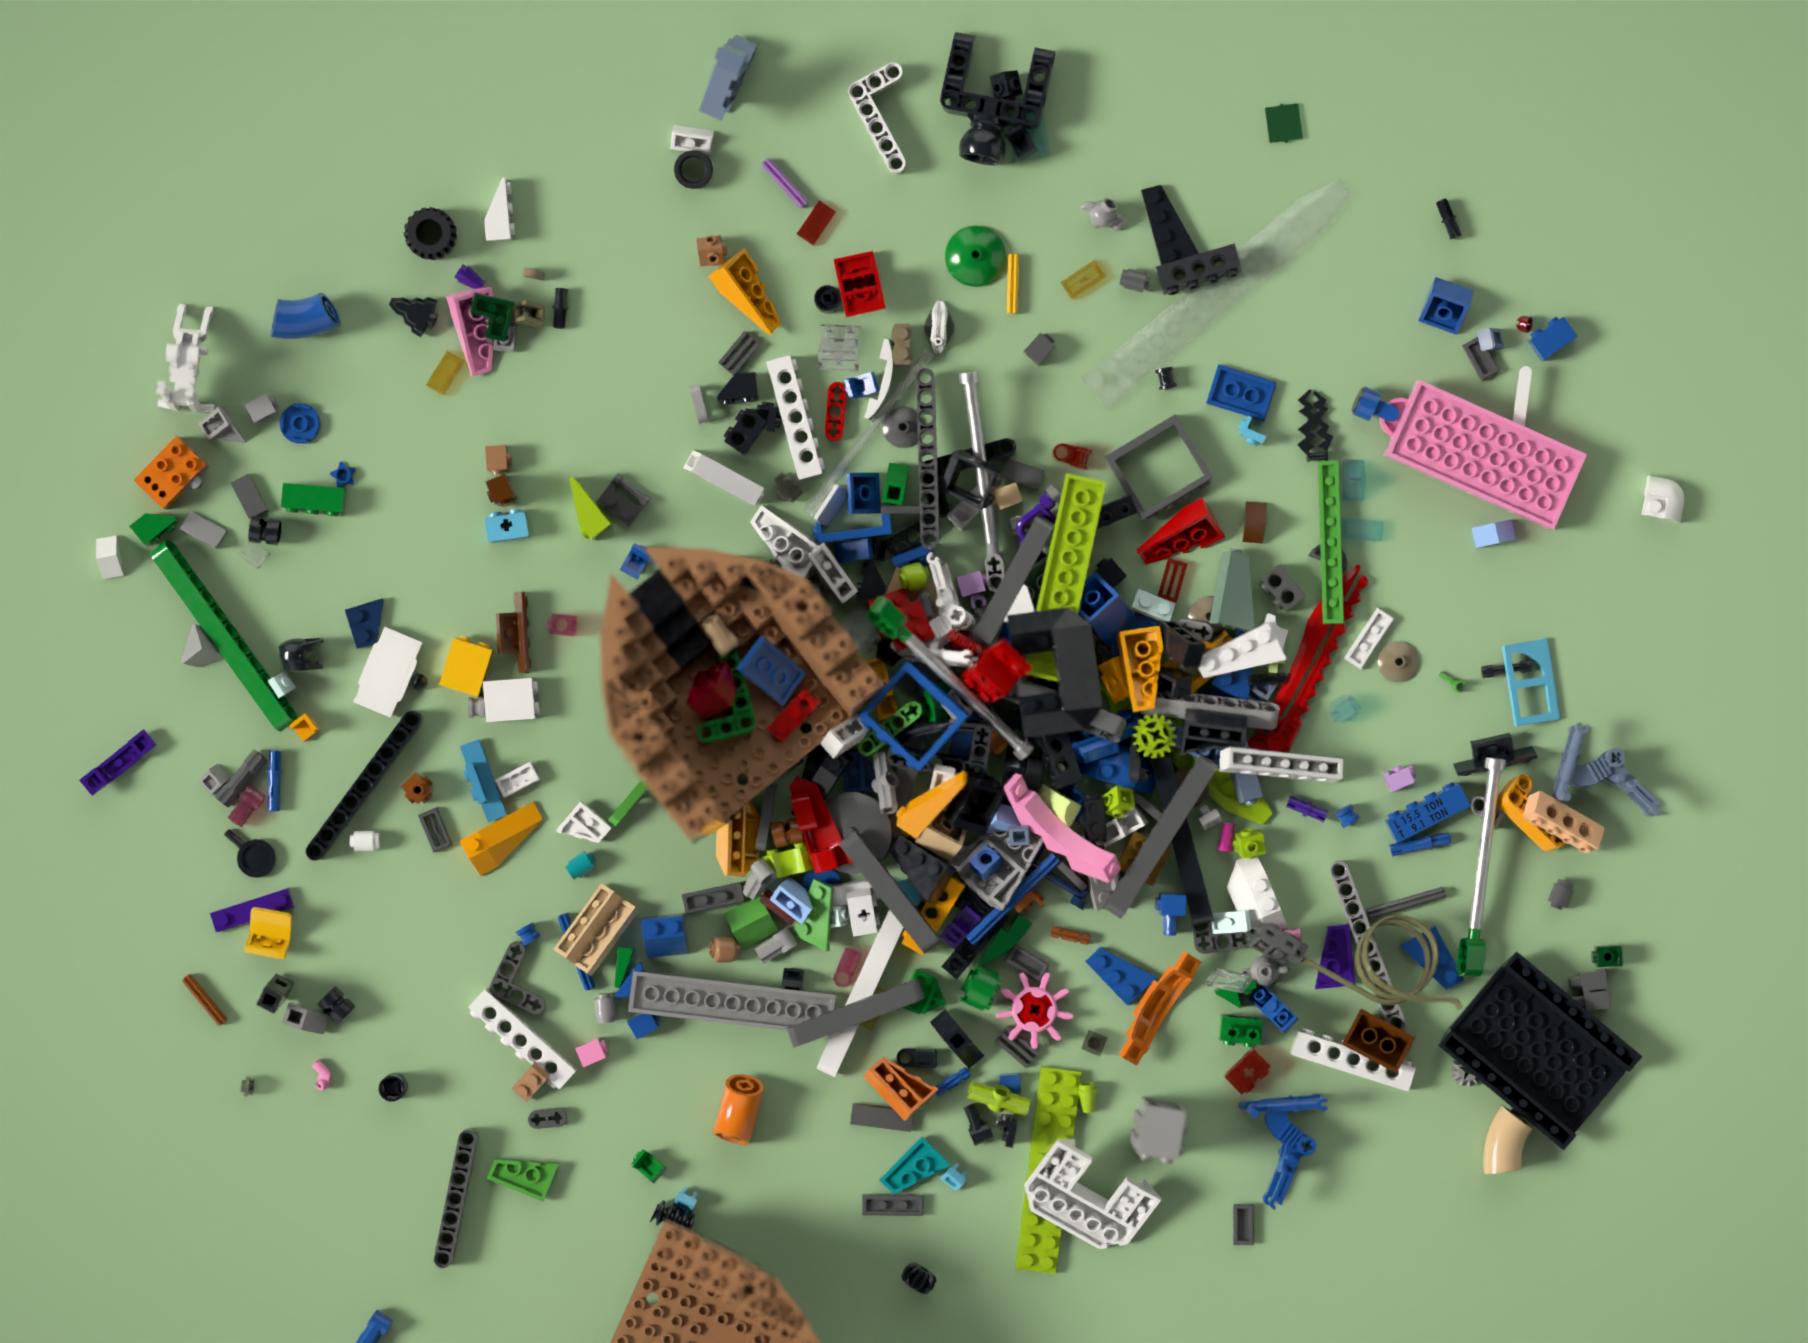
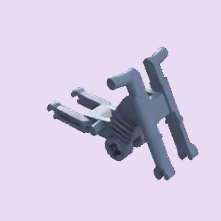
(1597, 770)

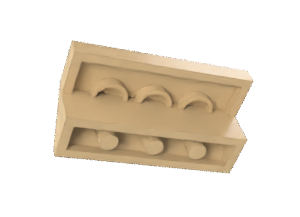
(596, 929)

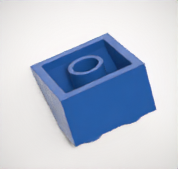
(1446, 305)

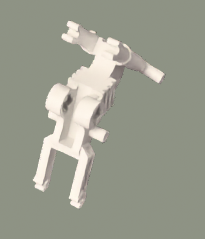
(184, 364)
(950, 617)

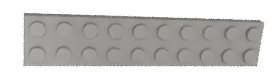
(725, 1001)

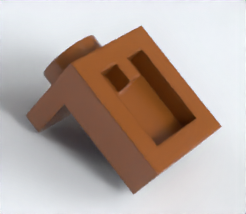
(1025, 903)

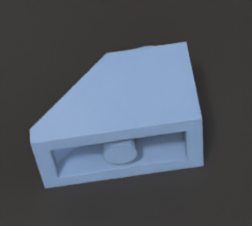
(793, 900)

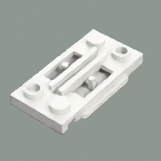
(387, 672)

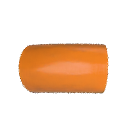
(739, 1109)

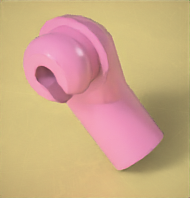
(324, 1076)

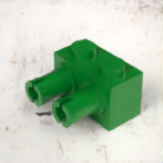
(1240, 1030)

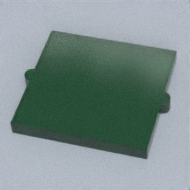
(1283, 123)

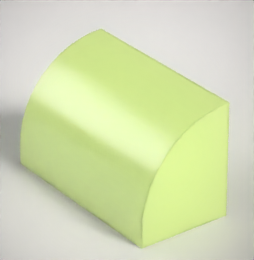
(1059, 804)

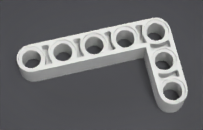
(875, 117)

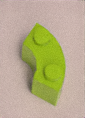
(789, 861)

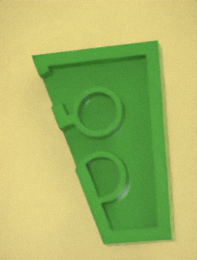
(524, 1176)

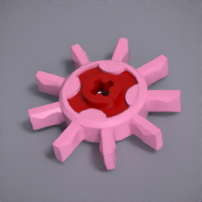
(1033, 1022)

